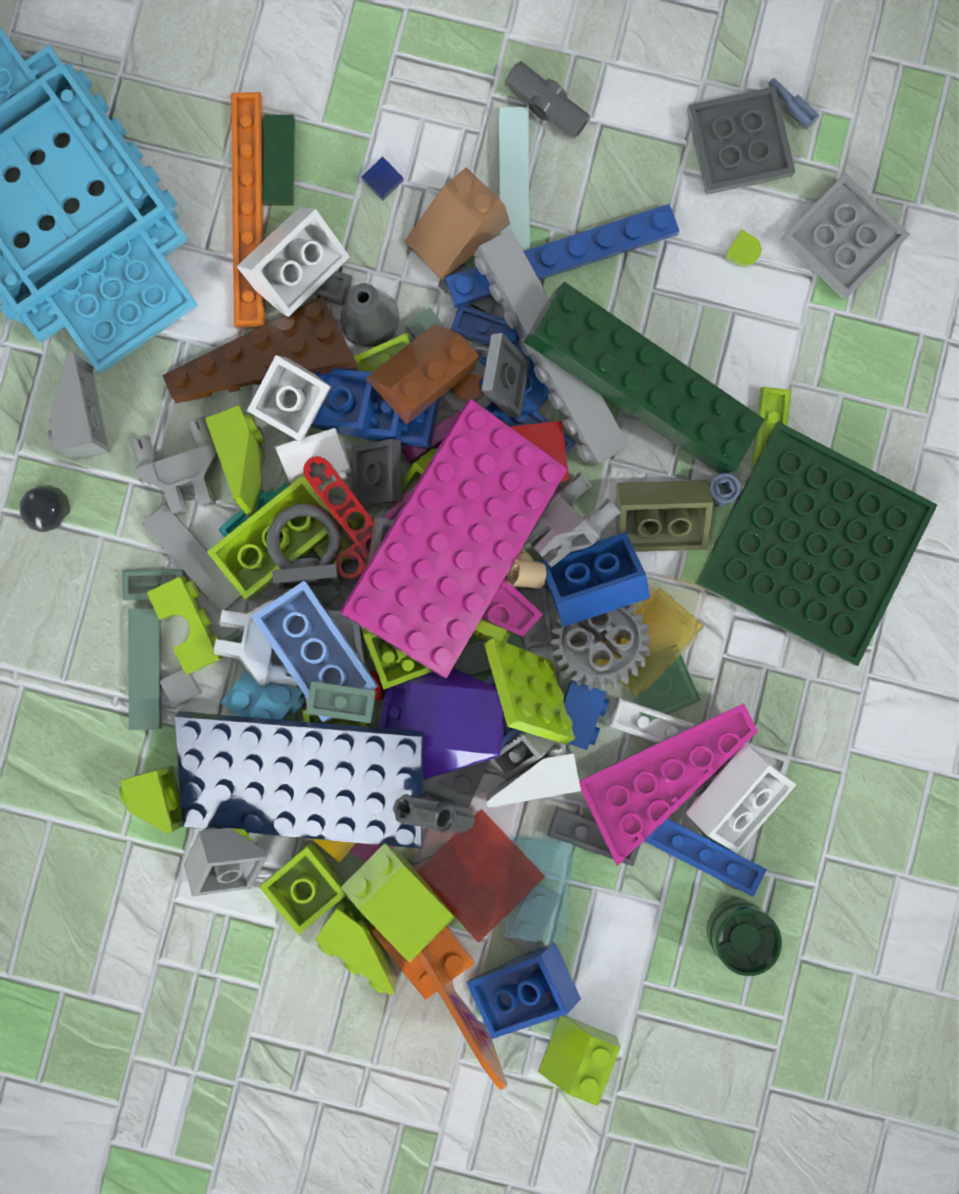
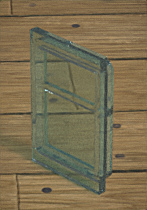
(545, 909)

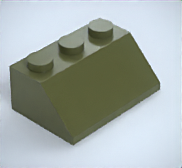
(665, 514)

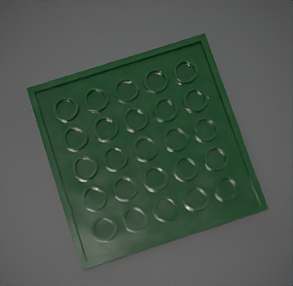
(816, 544)

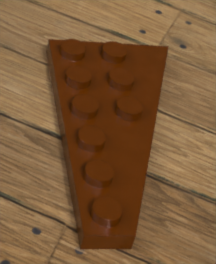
(305, 337)

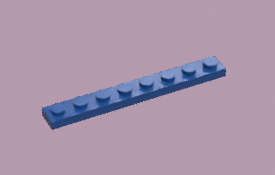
(575, 251)

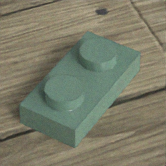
(341, 702)

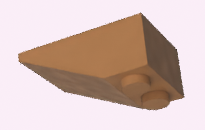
(457, 224)

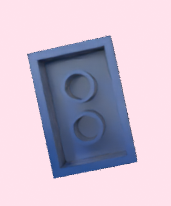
(596, 580)

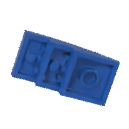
(361, 412)

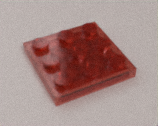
(481, 875)

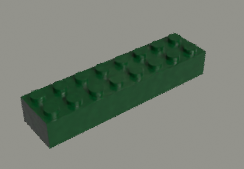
(644, 379)

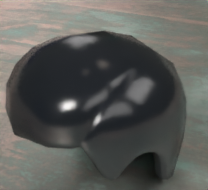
(44, 508)

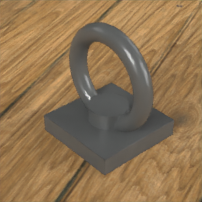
(503, 377)
(312, 570)

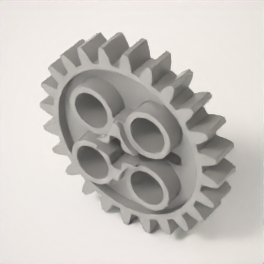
(581, 660)

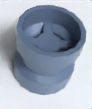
(719, 492)

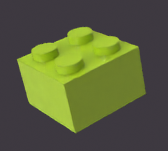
(304, 888)

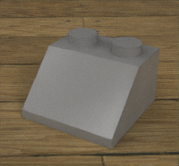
(222, 862)

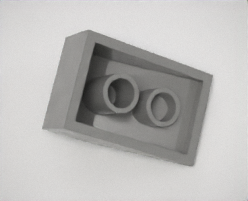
(77, 413)

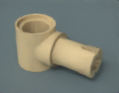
(526, 572)

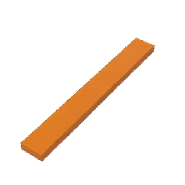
(247, 202)

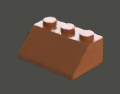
(424, 371)

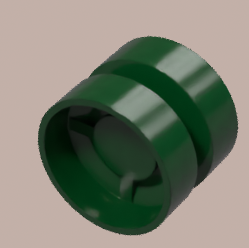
(744, 937)

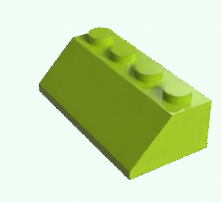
(244, 551)

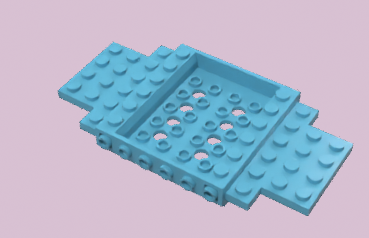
(106, 263)

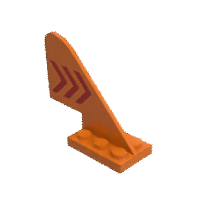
(433, 972)

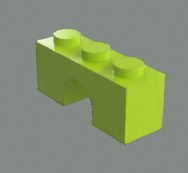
(179, 598)

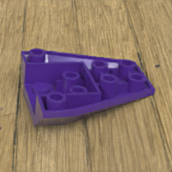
(458, 718)

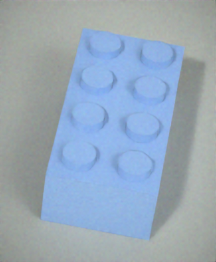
(311, 642)

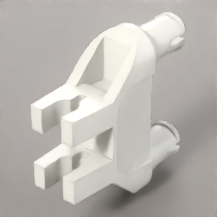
(254, 650)

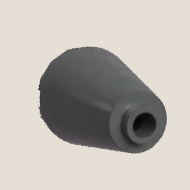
(369, 315)

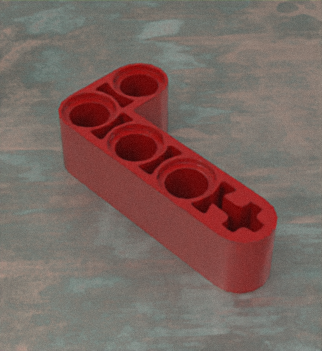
(342, 513)

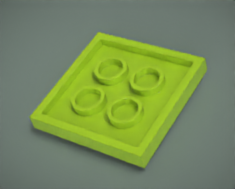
(529, 692)

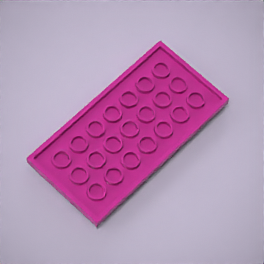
(454, 540)

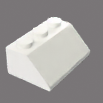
(294, 260)
(740, 799)

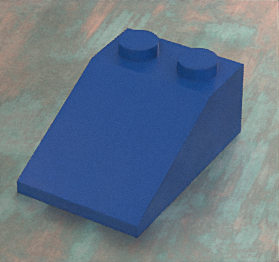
(524, 991)

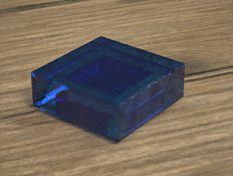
(382, 178)

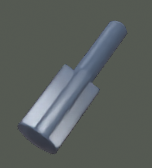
(796, 105)

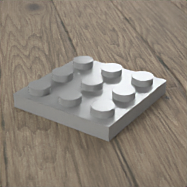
(845, 236)

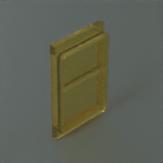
(670, 633)

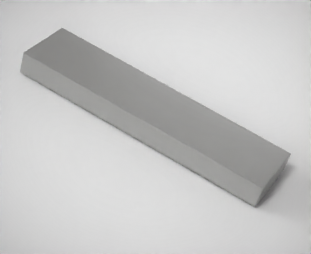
(192, 557)

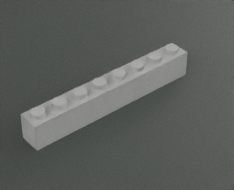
(523, 300)

